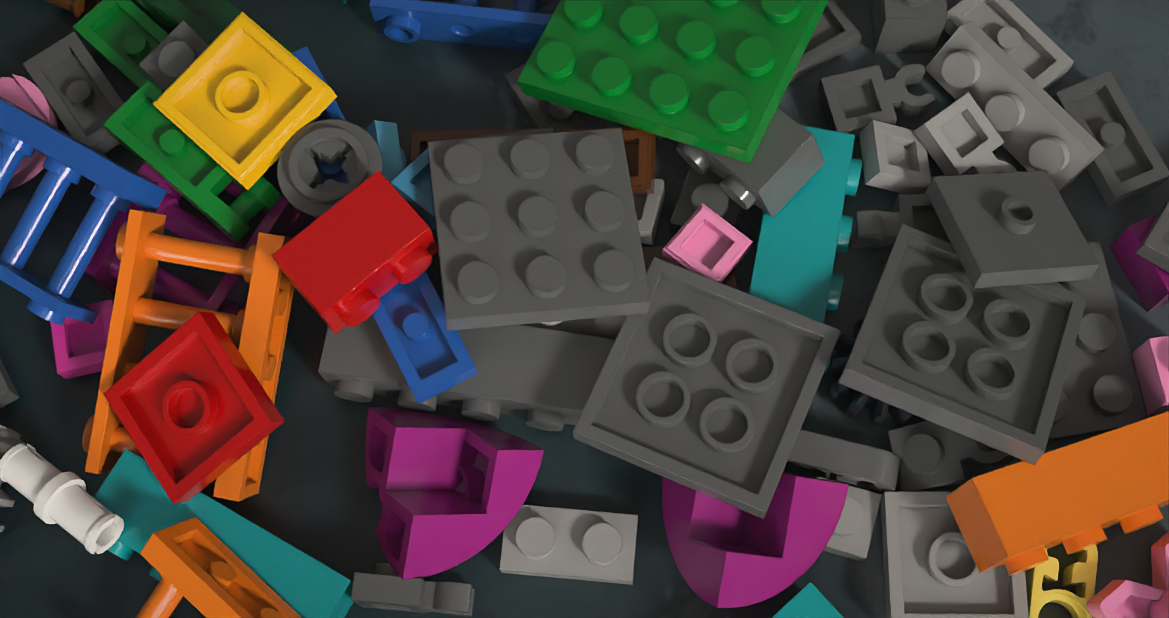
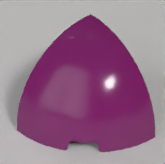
(443, 486)
(745, 559)

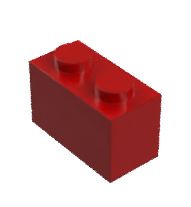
(357, 253)

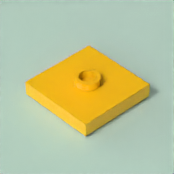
(244, 100)

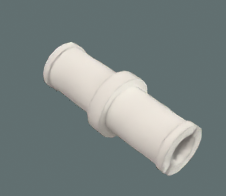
(60, 498)

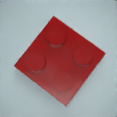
(193, 407)

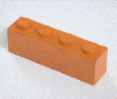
(1066, 497)

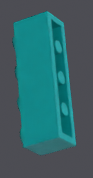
(800, 242)
(145, 508)

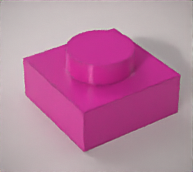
(82, 345)

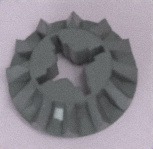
(329, 143)

